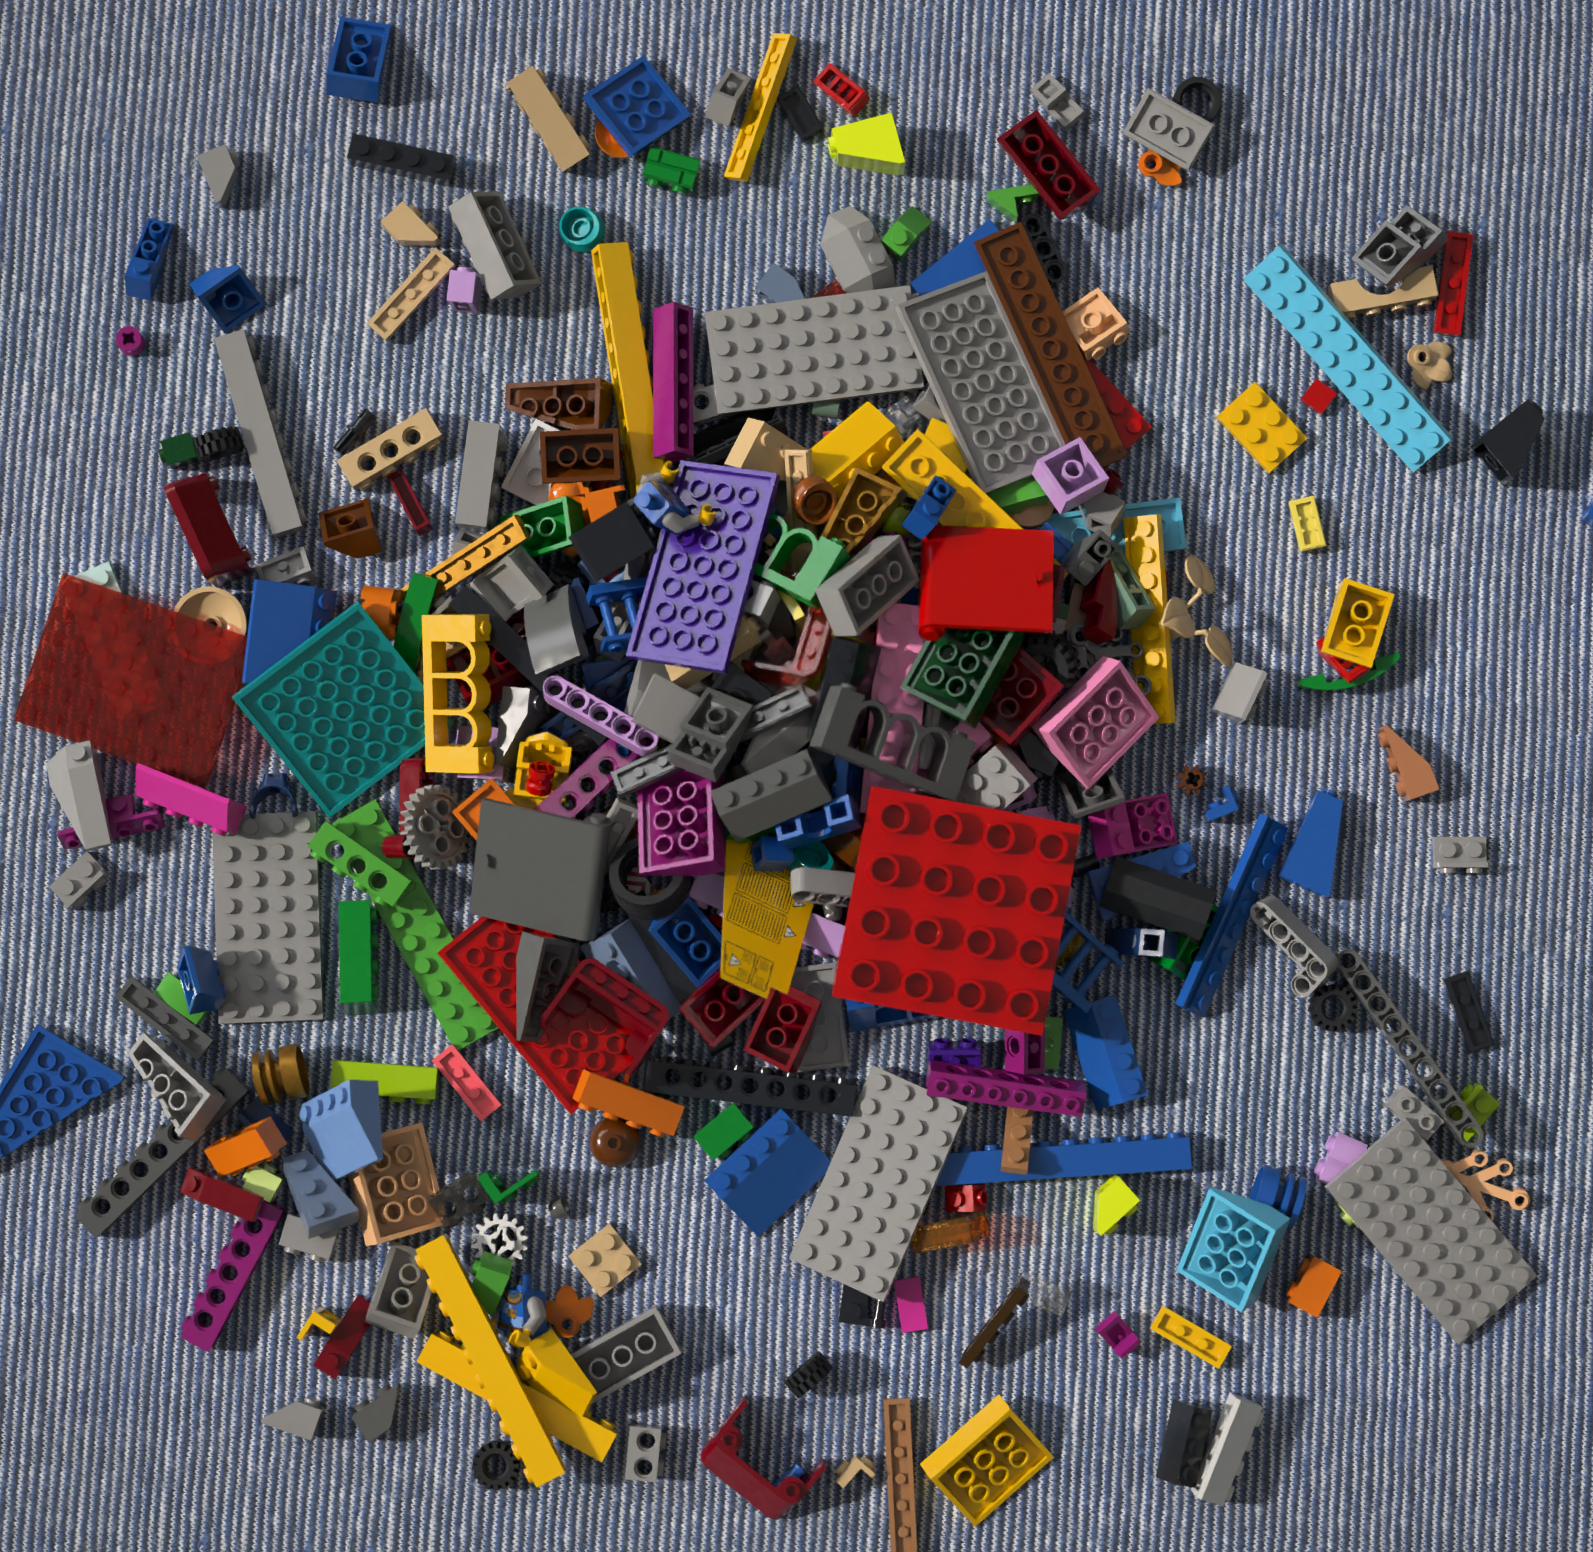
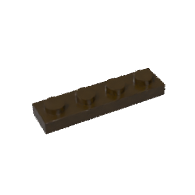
(989, 1331)

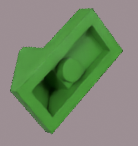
(1006, 199)

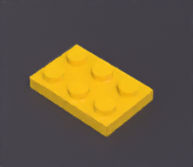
(1261, 427)

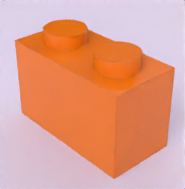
(1312, 1285)

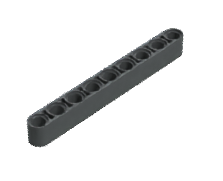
(1410, 1061)

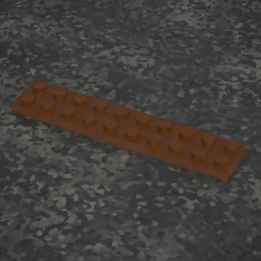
(1048, 342)

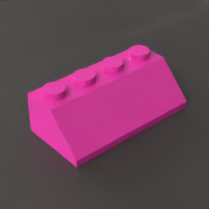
(188, 799)

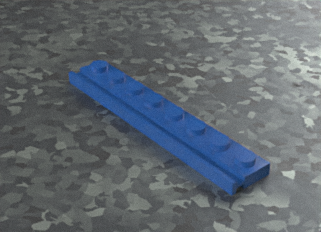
(1231, 915)

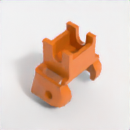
(594, 503)

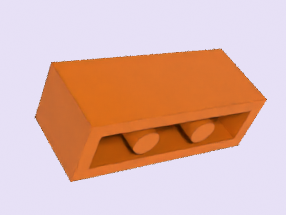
(246, 1147)

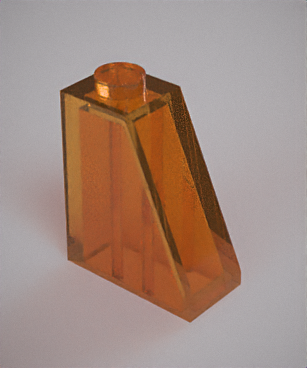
(950, 1232)

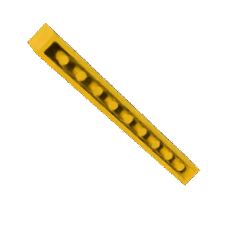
(626, 358)
(491, 1361)

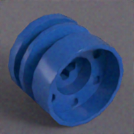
(1283, 1196)

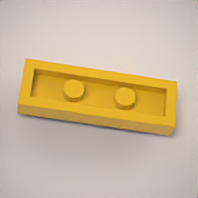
(1190, 1337)

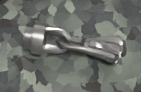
(831, 912)

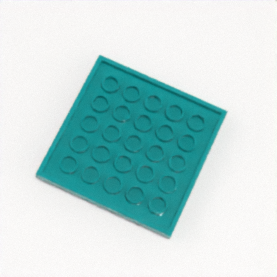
(339, 709)

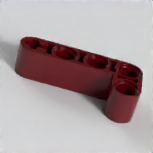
(412, 777)

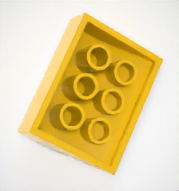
(986, 1460)

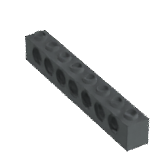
(99, 1222)

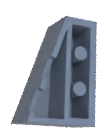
(316, 1196)

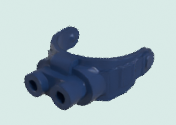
(270, 786)

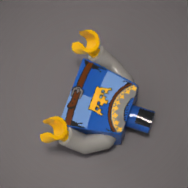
(665, 507)
(521, 1311)

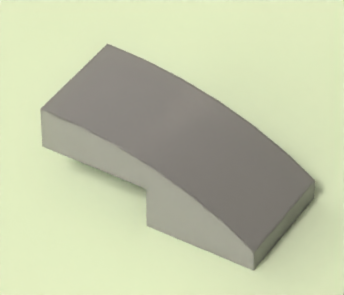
(1057, 102)

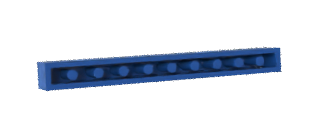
(1071, 1159)

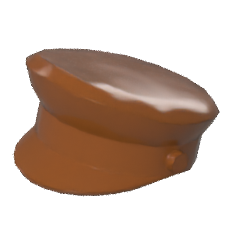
(814, 500)

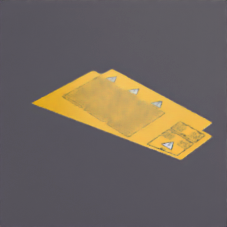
(760, 924)

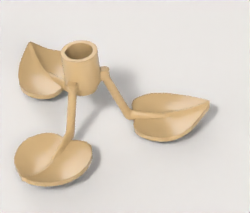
(1180, 622)

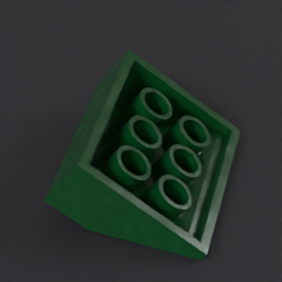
(962, 670)

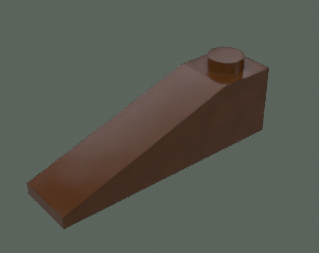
(566, 403)

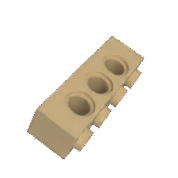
(396, 436)

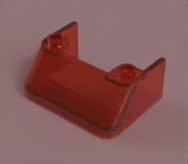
(809, 652)

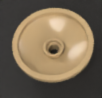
(214, 605)

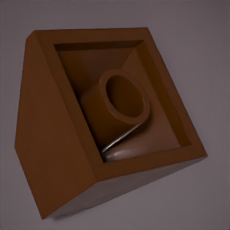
(351, 529)

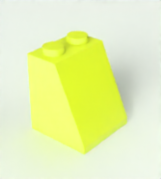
(868, 146)

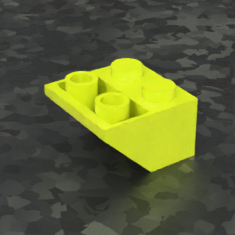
(1112, 1203)

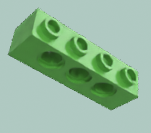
(329, 836)

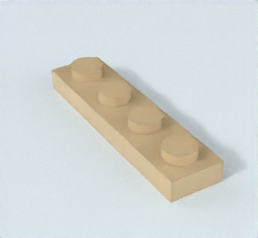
(411, 294)

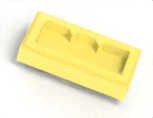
(1307, 523)

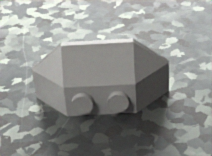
(856, 252)

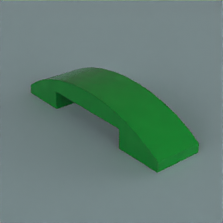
(416, 603)
(1319, 684)

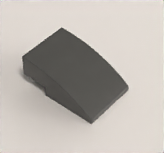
(1400, 247)
(554, 631)
(710, 734)

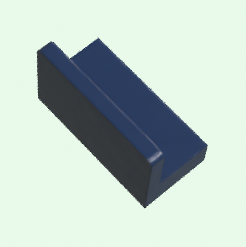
(256, 1112)

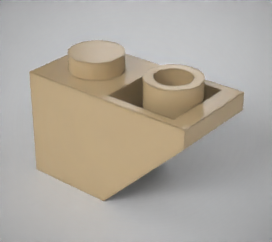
(408, 229)

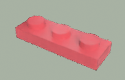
(466, 1082)

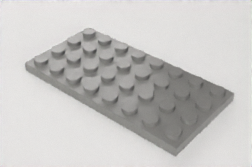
(811, 351)
(981, 380)
(269, 920)
(878, 1183)
(1430, 1230)

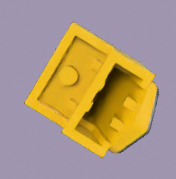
(547, 748)

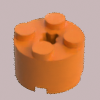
(382, 607)

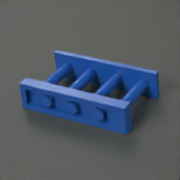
(612, 592)
(1077, 994)

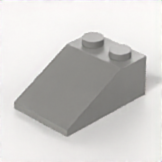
(400, 1293)

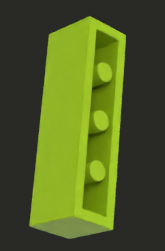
(393, 1079)

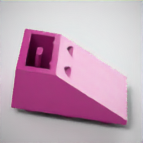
(1133, 826)

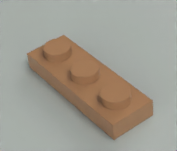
(1017, 1140)

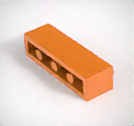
(628, 1103)

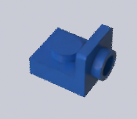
(1219, 809)

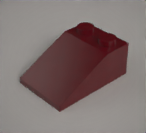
(718, 1008)
(784, 1028)

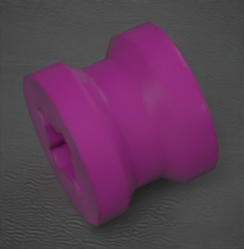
(134, 345)

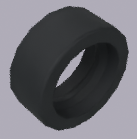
(1206, 85)

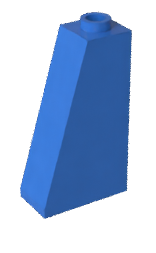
(1314, 848)

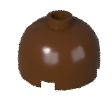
(614, 1142)

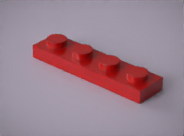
(1453, 284)

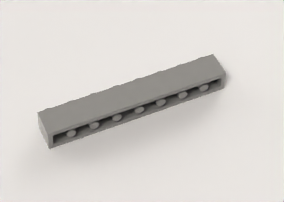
(260, 434)

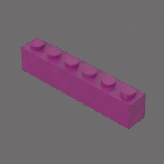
(673, 382)

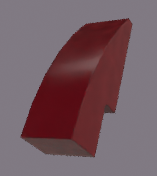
(1101, 606)

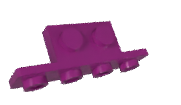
(122, 821)

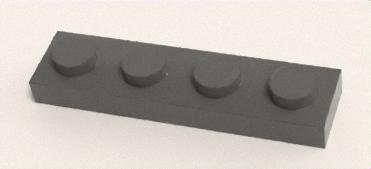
(164, 1018)

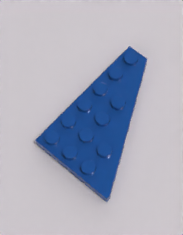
(48, 1085)

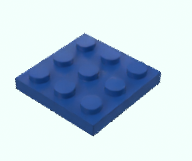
(637, 106)

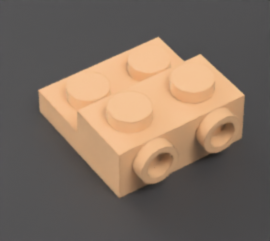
(1095, 324)

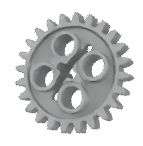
(433, 829)

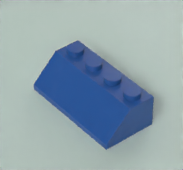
(1105, 1053)

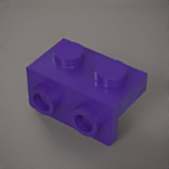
(965, 1051)

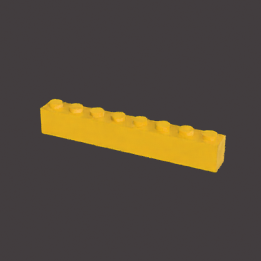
(578, 1431)

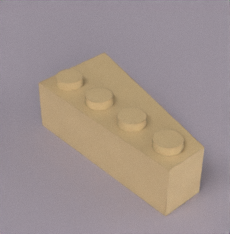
(547, 117)

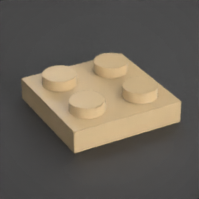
(605, 1259)

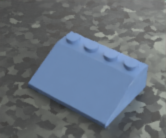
(345, 1127)

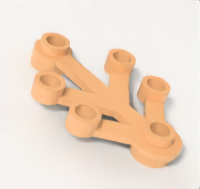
(1476, 1181)

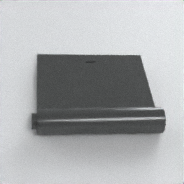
(541, 869)

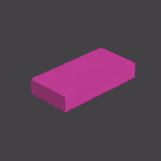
(910, 1304)

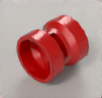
(540, 778)

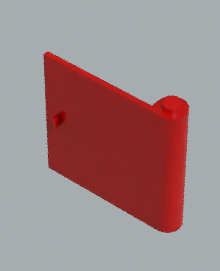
(985, 580)

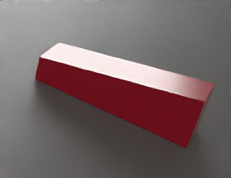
(410, 502)

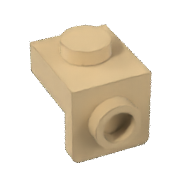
(847, 1471)

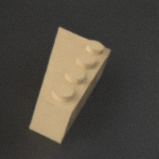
(761, 448)

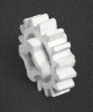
(487, 1238)

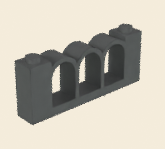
(836, 726)

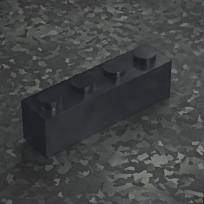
(401, 160)

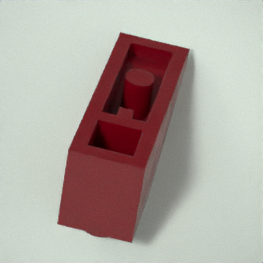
(221, 1193)
(344, 1339)

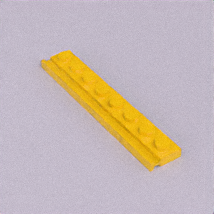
(1146, 556)

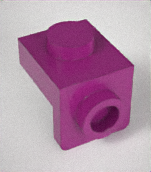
(1118, 1335)

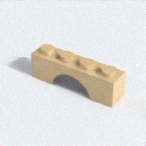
(1416, 289)

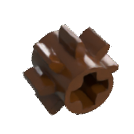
(1190, 787)

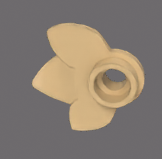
(1433, 365)

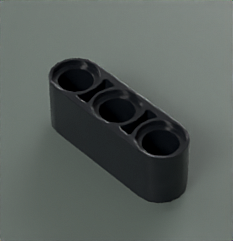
(1043, 239)

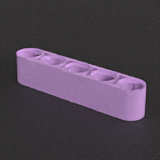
(591, 707)

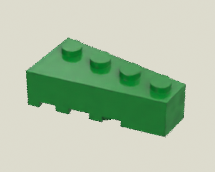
(358, 957)

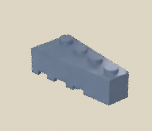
(628, 956)

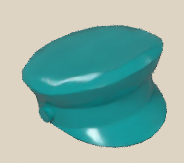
(581, 229)
(812, 856)

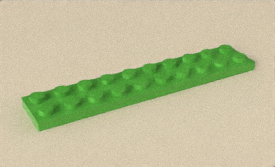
(419, 933)

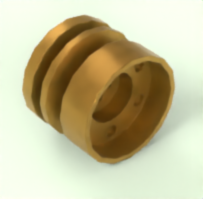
(275, 1075)

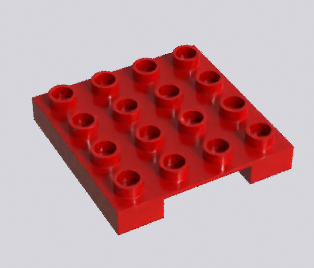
(956, 910)

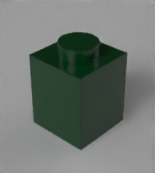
(178, 451)

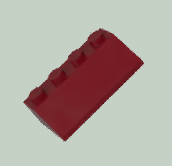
(1049, 165)

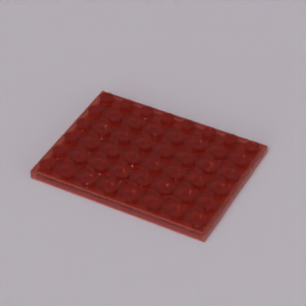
(134, 680)

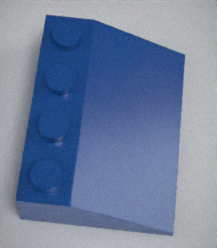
(281, 621)
(769, 1172)

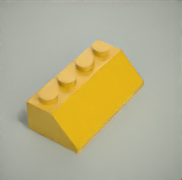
(859, 441)

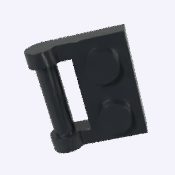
(854, 1309)

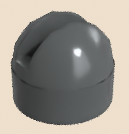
(559, 1208)

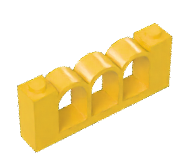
(473, 632)

